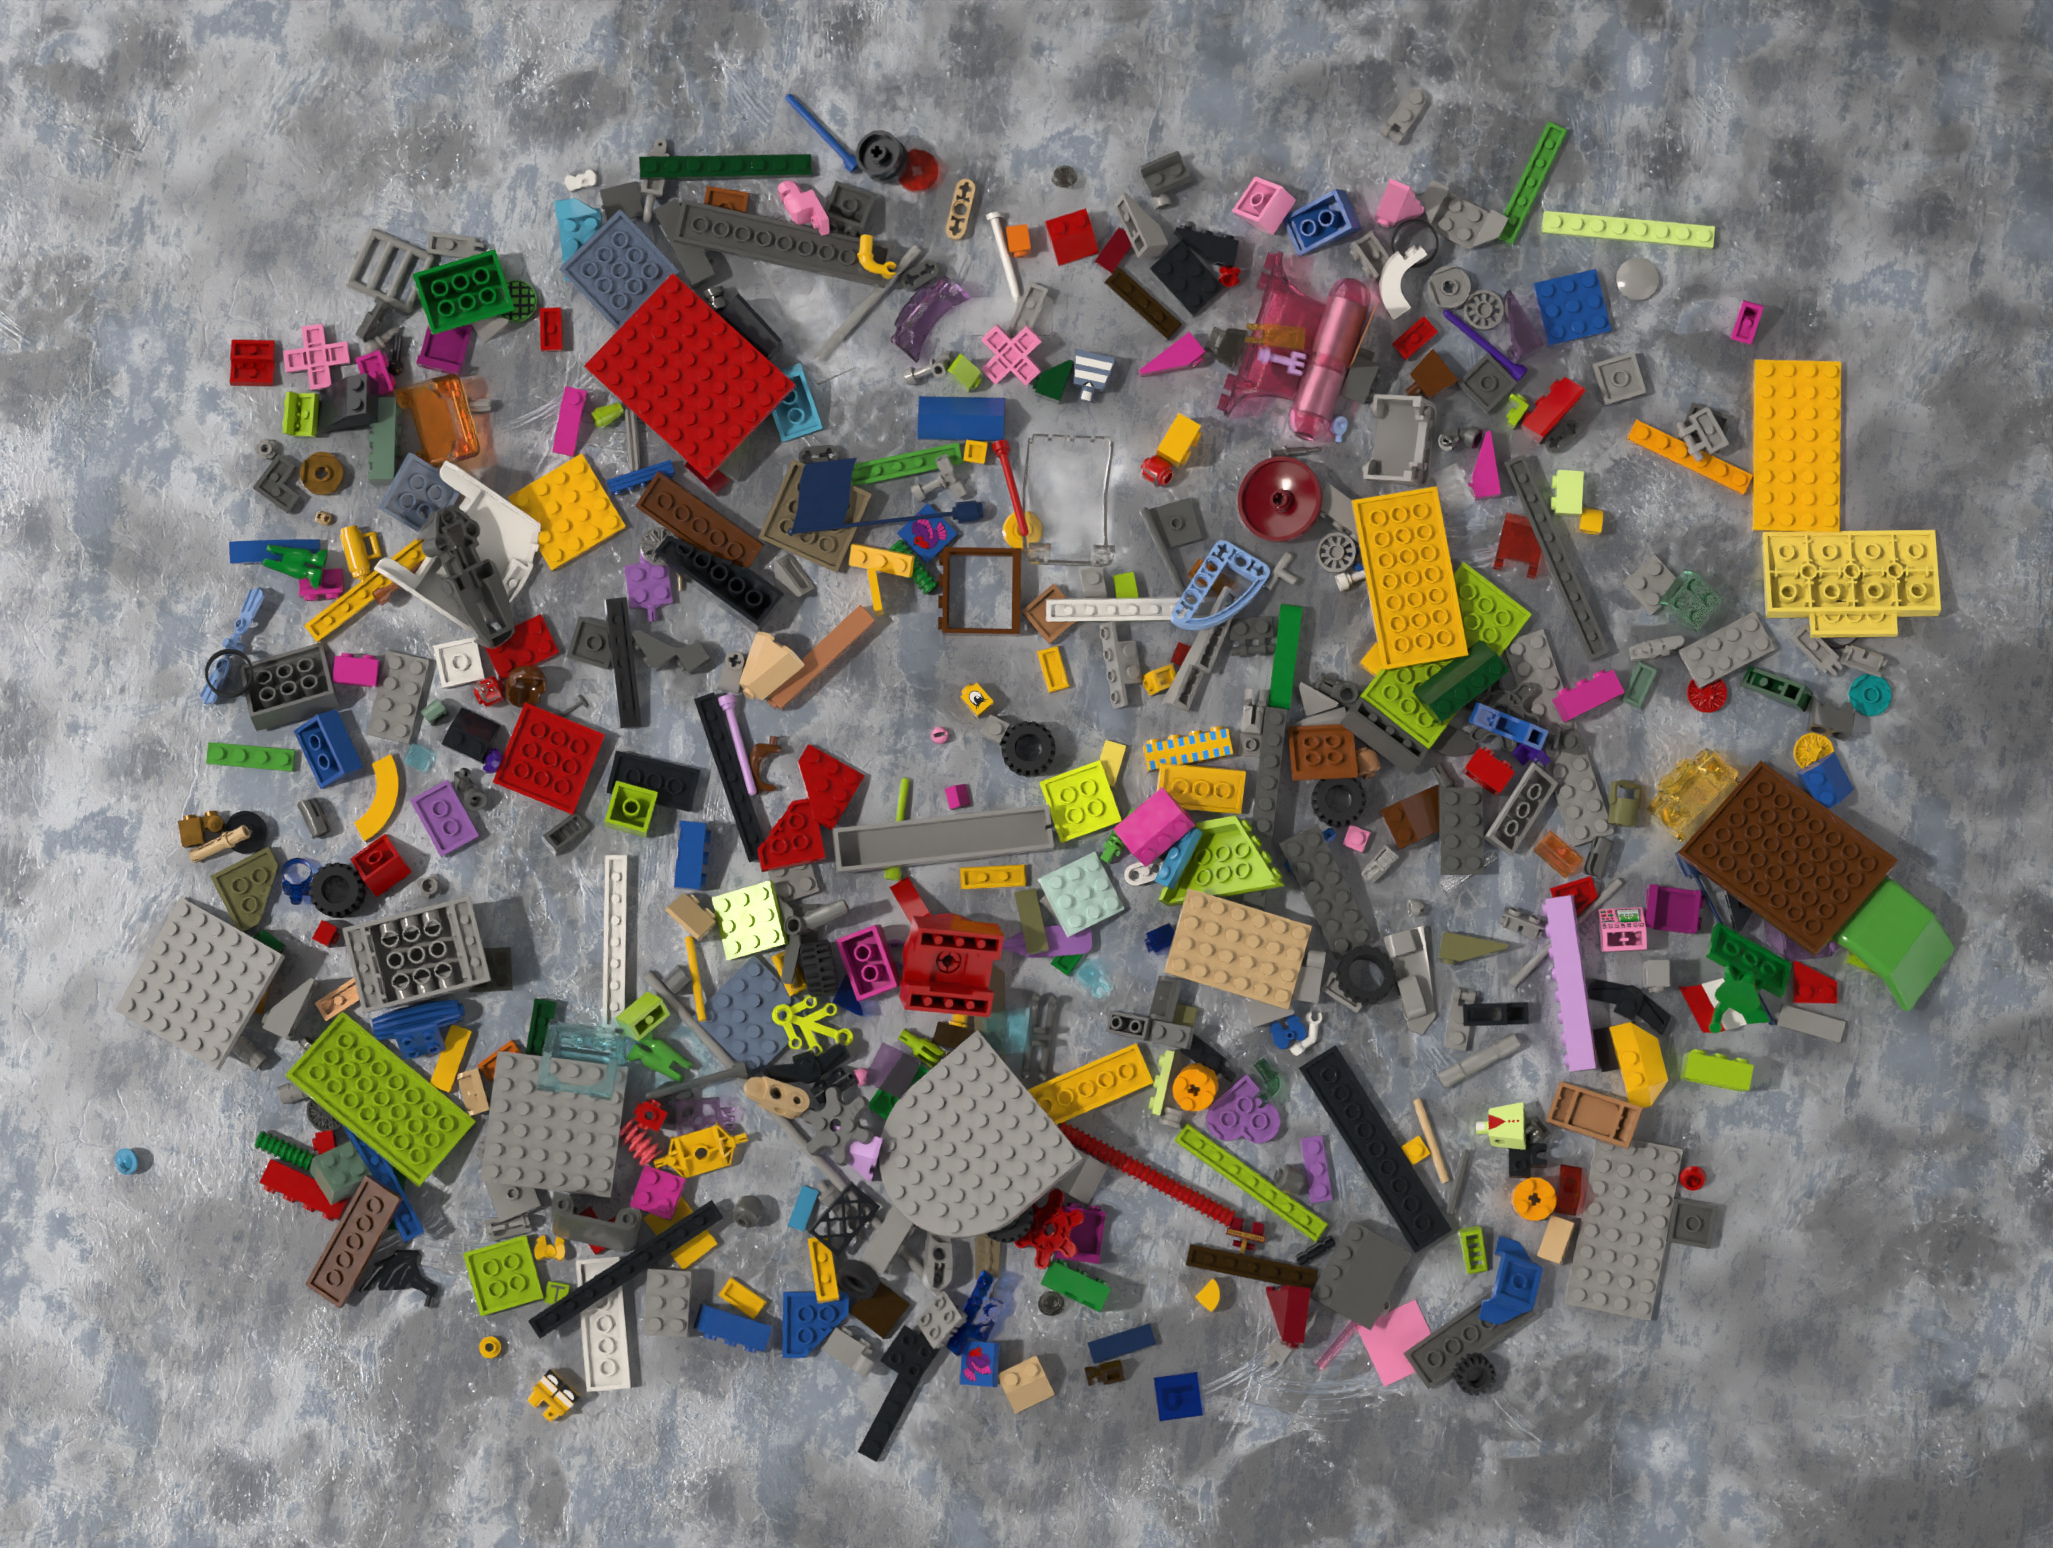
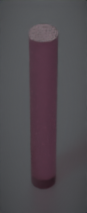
(1330, 1352)

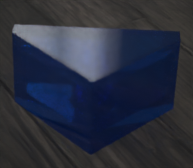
(846, 998)

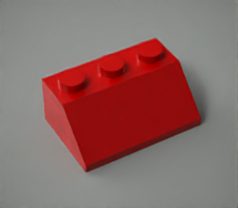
(1551, 408)

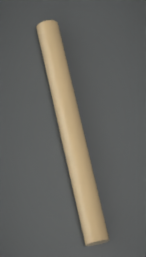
(1431, 1140)

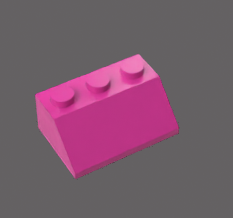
(1154, 826)

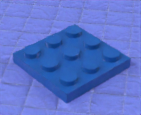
(1572, 307)

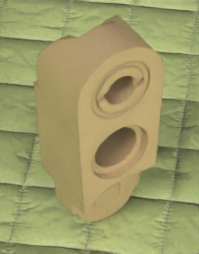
(760, 1091)

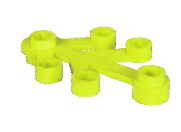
(808, 1024)

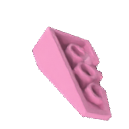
(1398, 205)

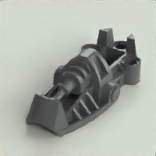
(467, 576)

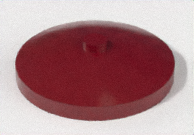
(1280, 499)

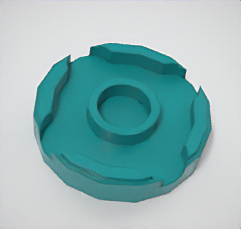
(1869, 695)

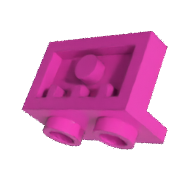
(330, 586)

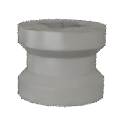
(1172, 1117)

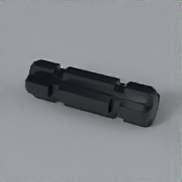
(1315, 1250)

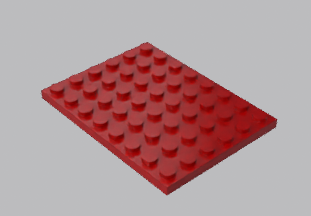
(690, 376)

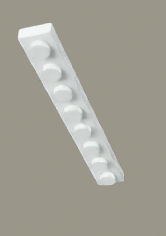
(1121, 608)
(614, 939)

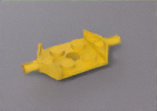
(714, 1139)

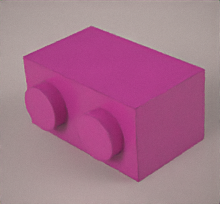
(356, 671)

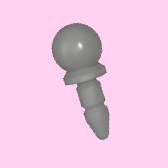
(378, 343)

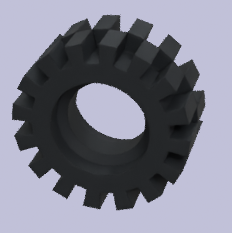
(1479, 1384)

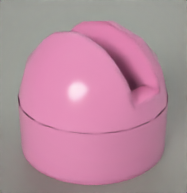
(941, 739)
(859, 1076)

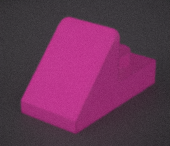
(1747, 321)

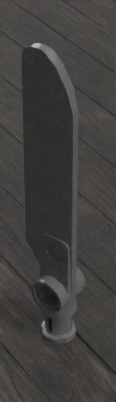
(1450, 742)

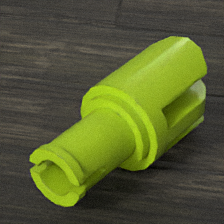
(922, 1048)

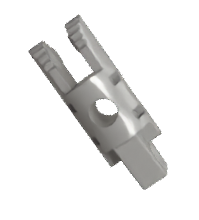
(1656, 648)

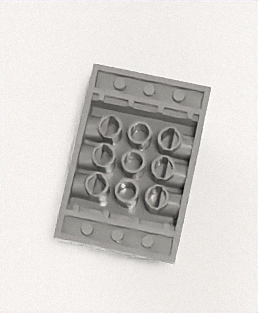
(417, 955)

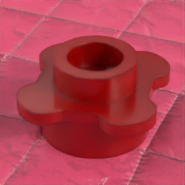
(1226, 280)

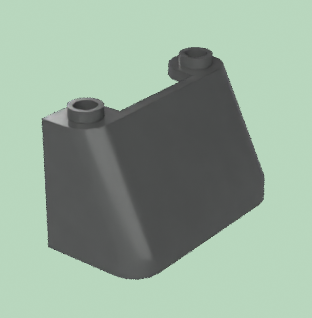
(617, 1236)

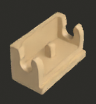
(473, 1092)
(1556, 1240)

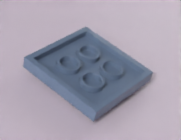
(416, 493)

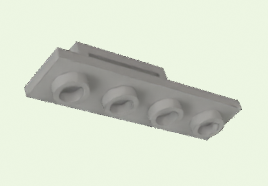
(1121, 664)

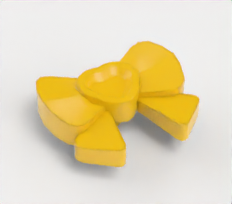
(543, 1250)

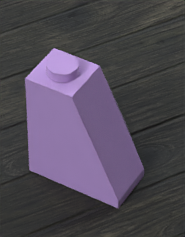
(864, 1157)

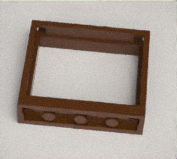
(944, 581)

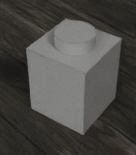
(995, 730)

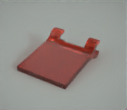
(1518, 544)

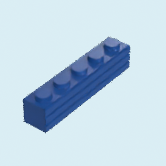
(638, 477)

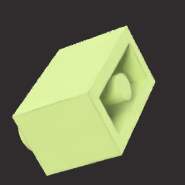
(1568, 493)

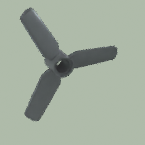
(811, 920)

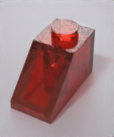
(1568, 1190)

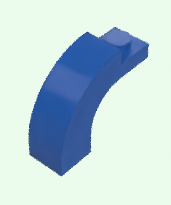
(1508, 726)

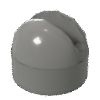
(1161, 202)
(1415, 907)

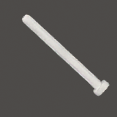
(994, 218)

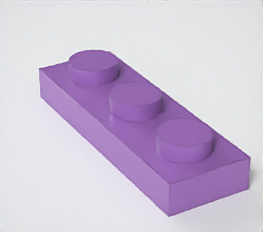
(1316, 1169)

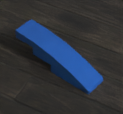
(255, 550)

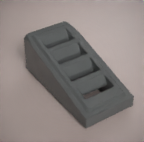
(569, 838)

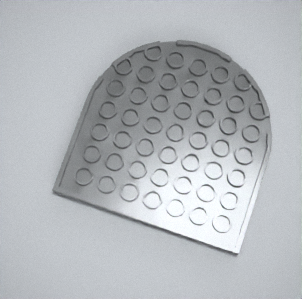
(970, 1146)

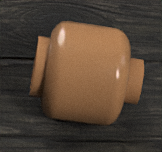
(1367, 762)

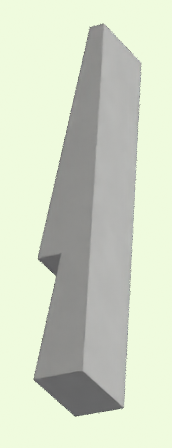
(1200, 656)

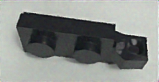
(1202, 1053)

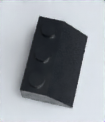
(752, 327)

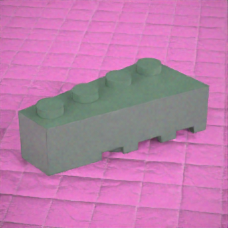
(385, 443)

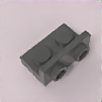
(1164, 174)

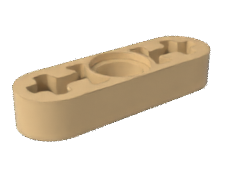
(969, 196)

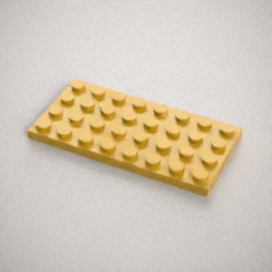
(1796, 446)
(1409, 578)

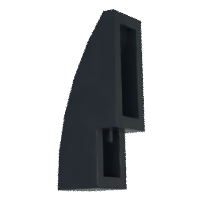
(1495, 1014)

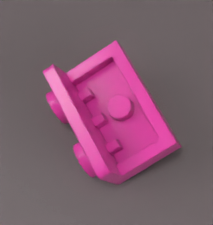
(374, 365)

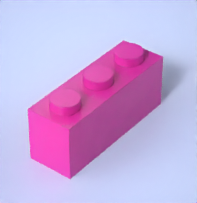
(1587, 694)

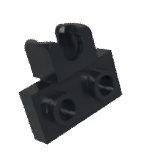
(1524, 1159)

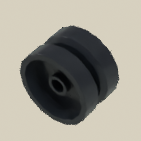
(882, 157)

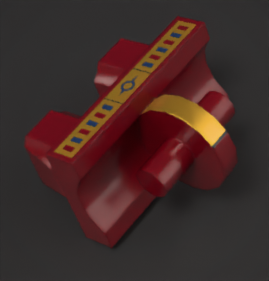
(1256, 1234)

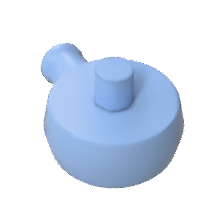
(1338, 426)

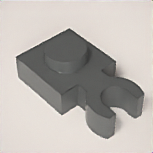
(1537, 1130)

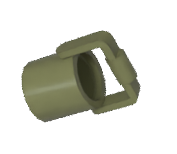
(1624, 810)

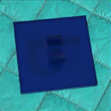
(1178, 1396)

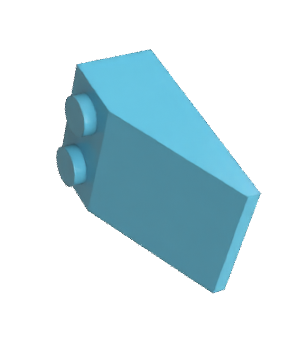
(797, 412)

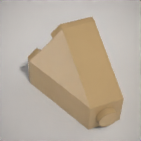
(767, 666)

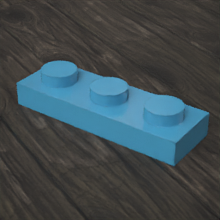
(1178, 858)

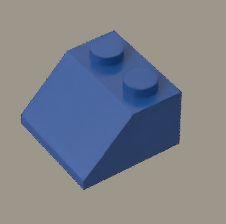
(1826, 781)

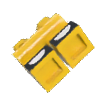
(546, 1389)

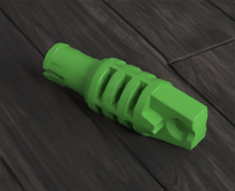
(1113, 846)

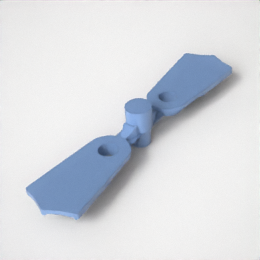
(241, 625)

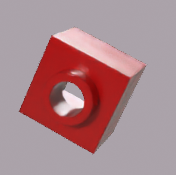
(326, 934)
(324, 1141)

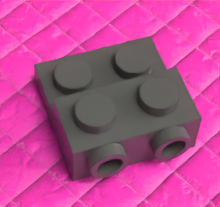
(849, 209)

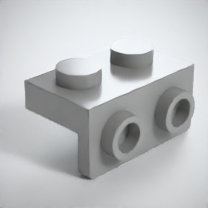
(1370, 254)

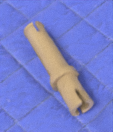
(214, 846)

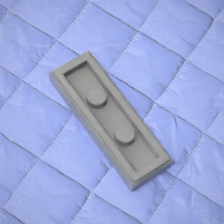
(1810, 1023)

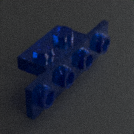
(981, 1314)

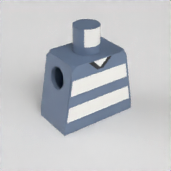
(1091, 373)

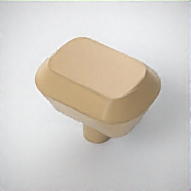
(323, 518)

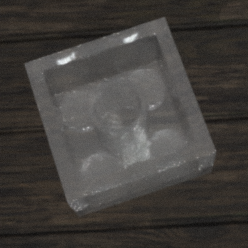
(1452, 490)

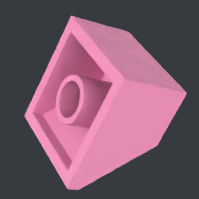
(1264, 205)

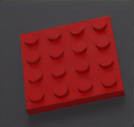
(549, 758)

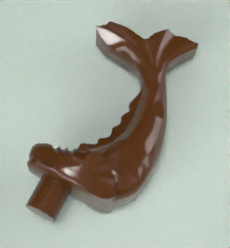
(758, 755)

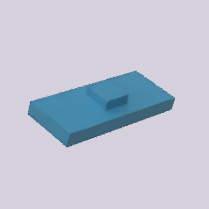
(803, 1208)

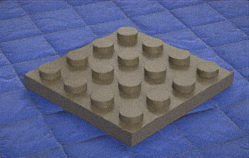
(821, 547)

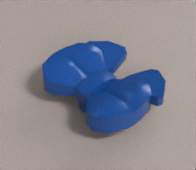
(1295, 1031)

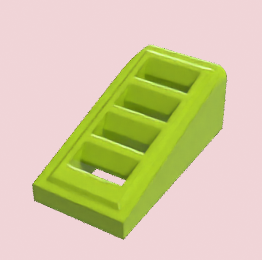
(1473, 1230)

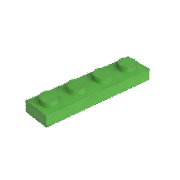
(250, 757)

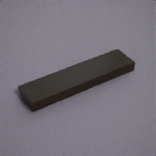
(1142, 303)

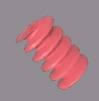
(638, 1143)

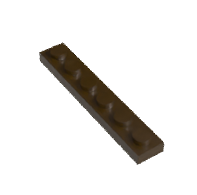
(1250, 1267)

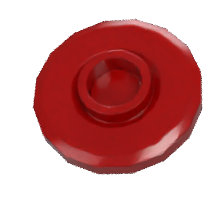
(1709, 697)

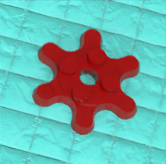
(1060, 1238)

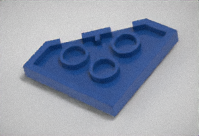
(809, 1322)

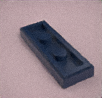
(1121, 1343)

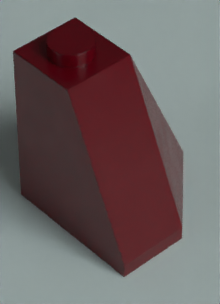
(1289, 1313)

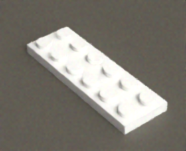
(604, 1333)

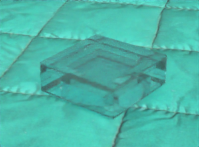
(417, 757)

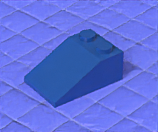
(1322, 222)

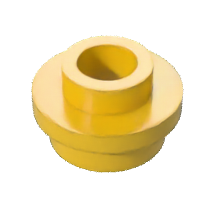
(482, 1347)

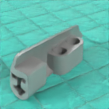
(1412, 977)

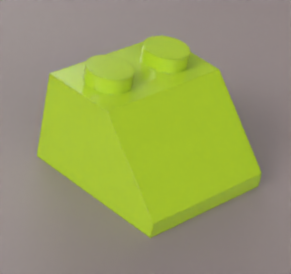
(631, 809)

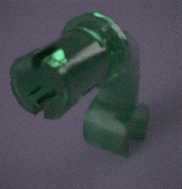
(1271, 1080)

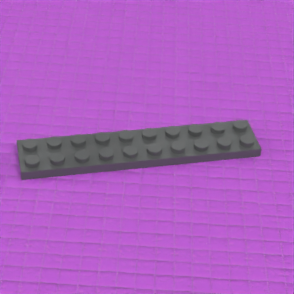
(777, 242)

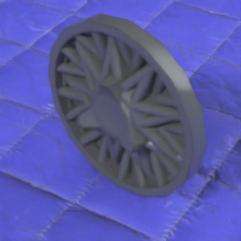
(320, 1118)

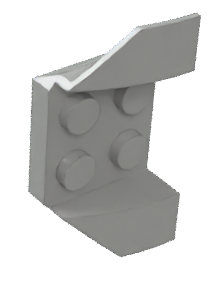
(1459, 219)

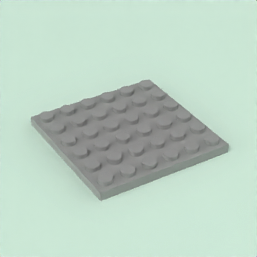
(200, 983)
(552, 1137)

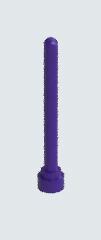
(1516, 370)

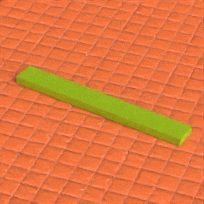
(1251, 1182)

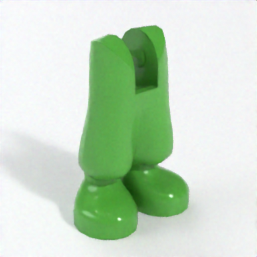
(661, 1058)

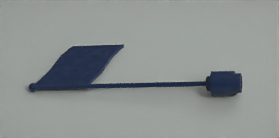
(826, 497)

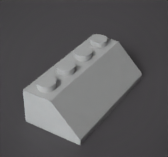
(1521, 810)

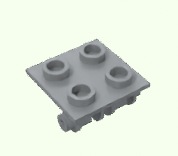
(940, 1320)

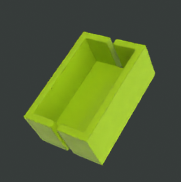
(1716, 1070)

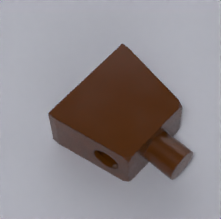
(1430, 377)

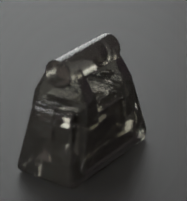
(1230, 346)

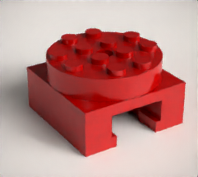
(951, 984)

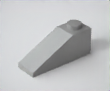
(1141, 229)

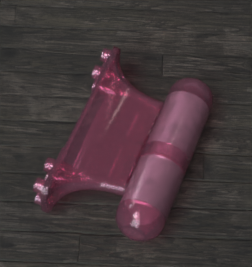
(1327, 343)

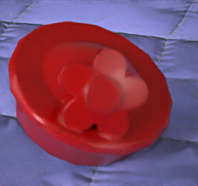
(1692, 1178)

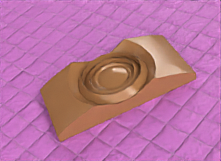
(1594, 1115)

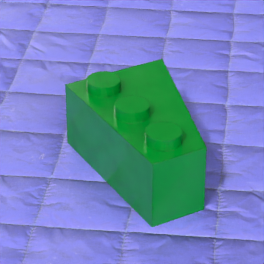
(1076, 1285)

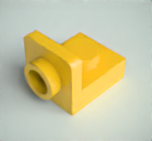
(1159, 679)

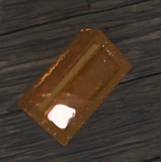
(1218, 585)
(1557, 854)

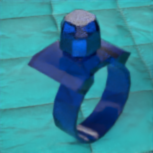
(296, 891)

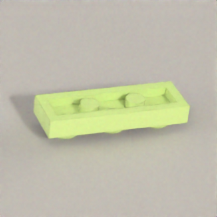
(1160, 1082)

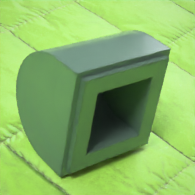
(434, 712)

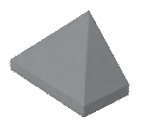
(490, 327)
(790, 577)
(1314, 701)

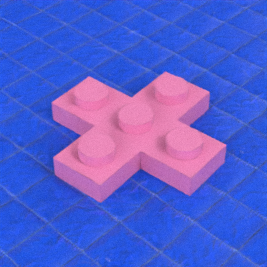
(1011, 354)
(316, 357)

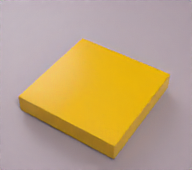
(875, 593)

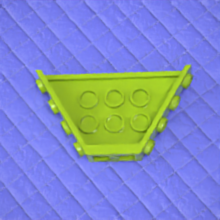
(1225, 863)

